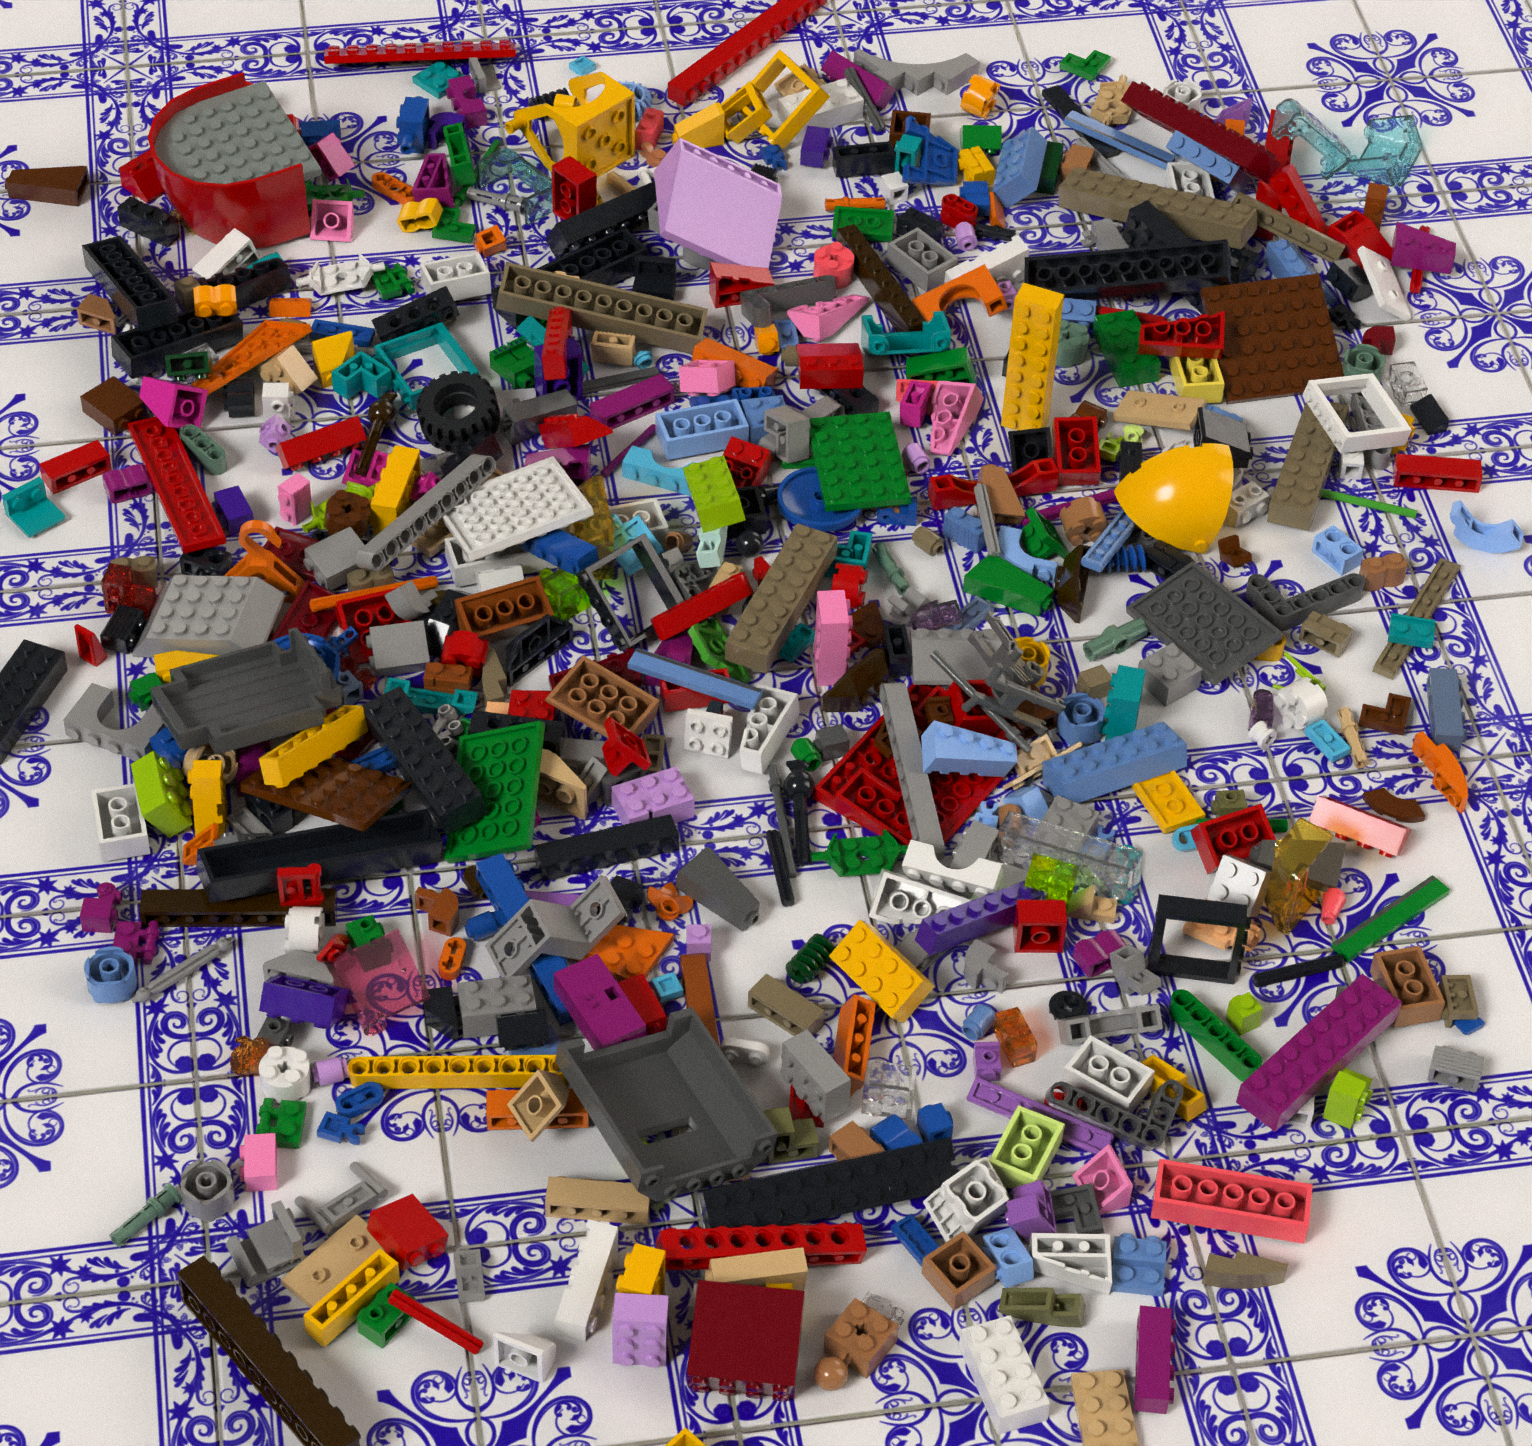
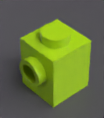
(1244, 1013)

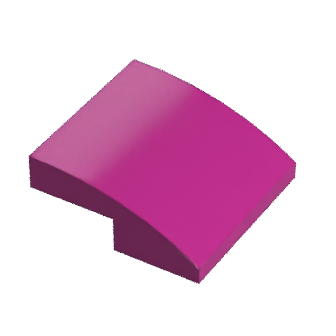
(373, 475)

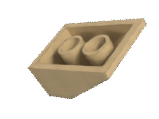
(561, 786)

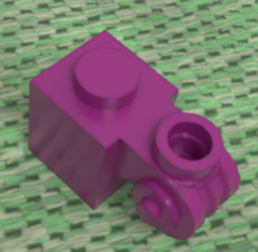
(101, 912)

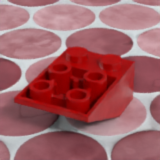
(1357, 231)
(747, 462)

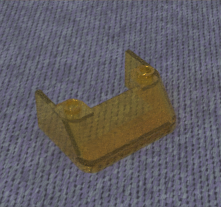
(598, 527)
(1287, 890)

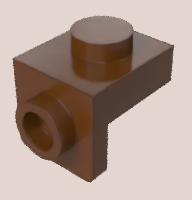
(1232, 553)

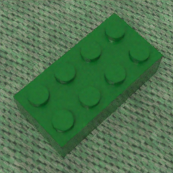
(1118, 342)

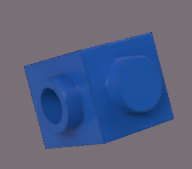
(934, 1122)

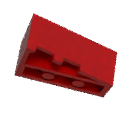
(729, 280)

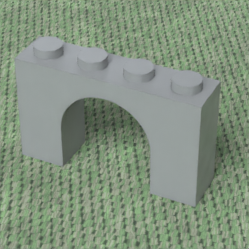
(85, 724)

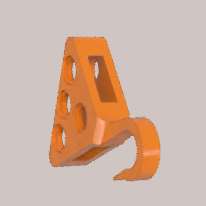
(264, 563)

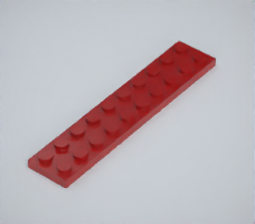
(411, 52)
(176, 485)

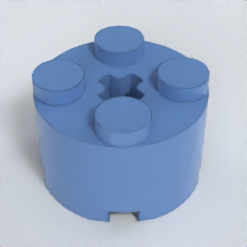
(1081, 719)
(110, 975)

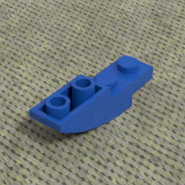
(736, 393)

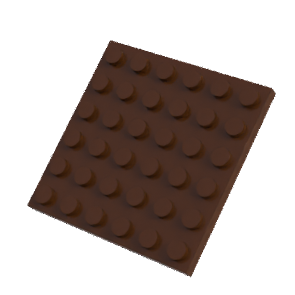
(1273, 337)

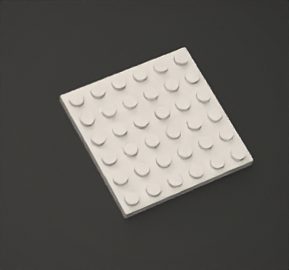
(516, 509)

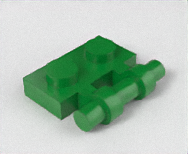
(387, 284)
(289, 1119)

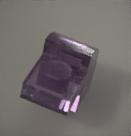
(937, 615)

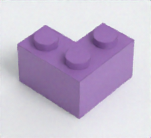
(1031, 1210)

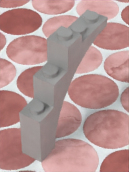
(918, 78)

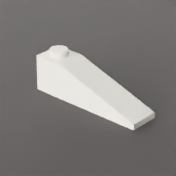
(908, 901)

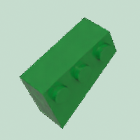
(947, 365)

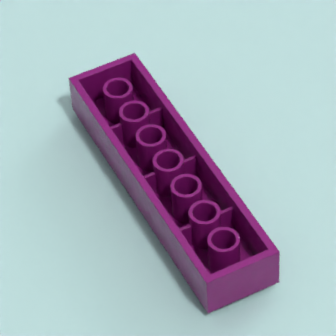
(1318, 1052)

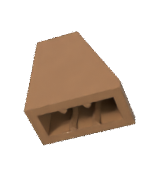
(1003, 499)

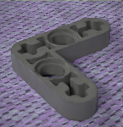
(688, 584)

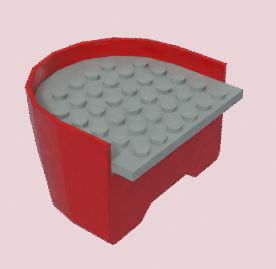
(233, 162)

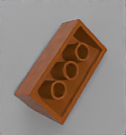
(503, 610)

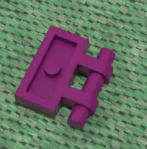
(129, 935)

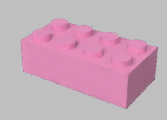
(832, 636)

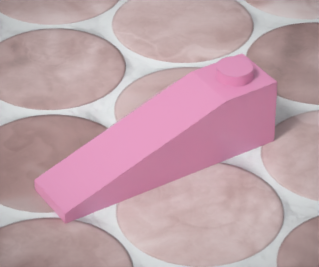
(825, 317)

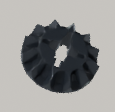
(1072, 999)

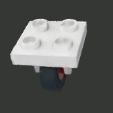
(708, 730)

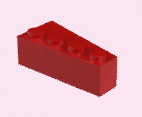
(1184, 337)

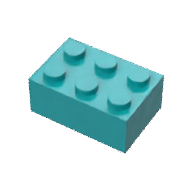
(1124, 701)

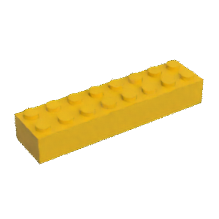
(1032, 358)

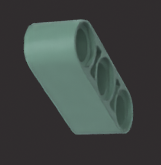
(203, 449)

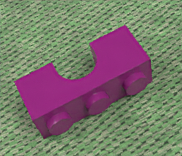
(464, 101)

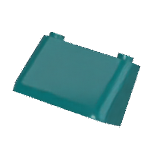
(933, 337)

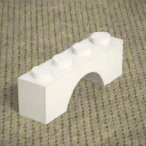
(980, 878)

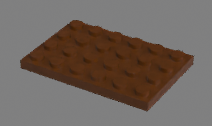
(335, 792)

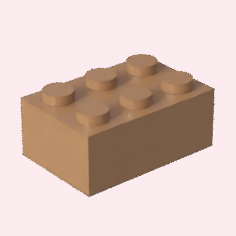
(1410, 980)

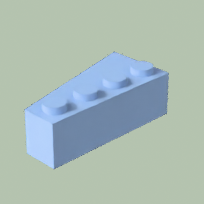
(965, 751)

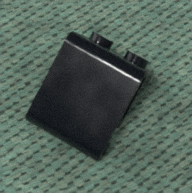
(655, 276)

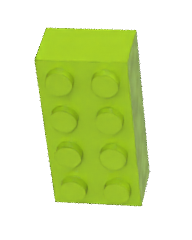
(713, 493)

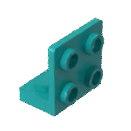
(31, 508)

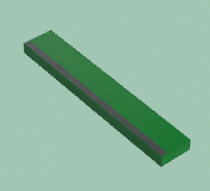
(1390, 918)

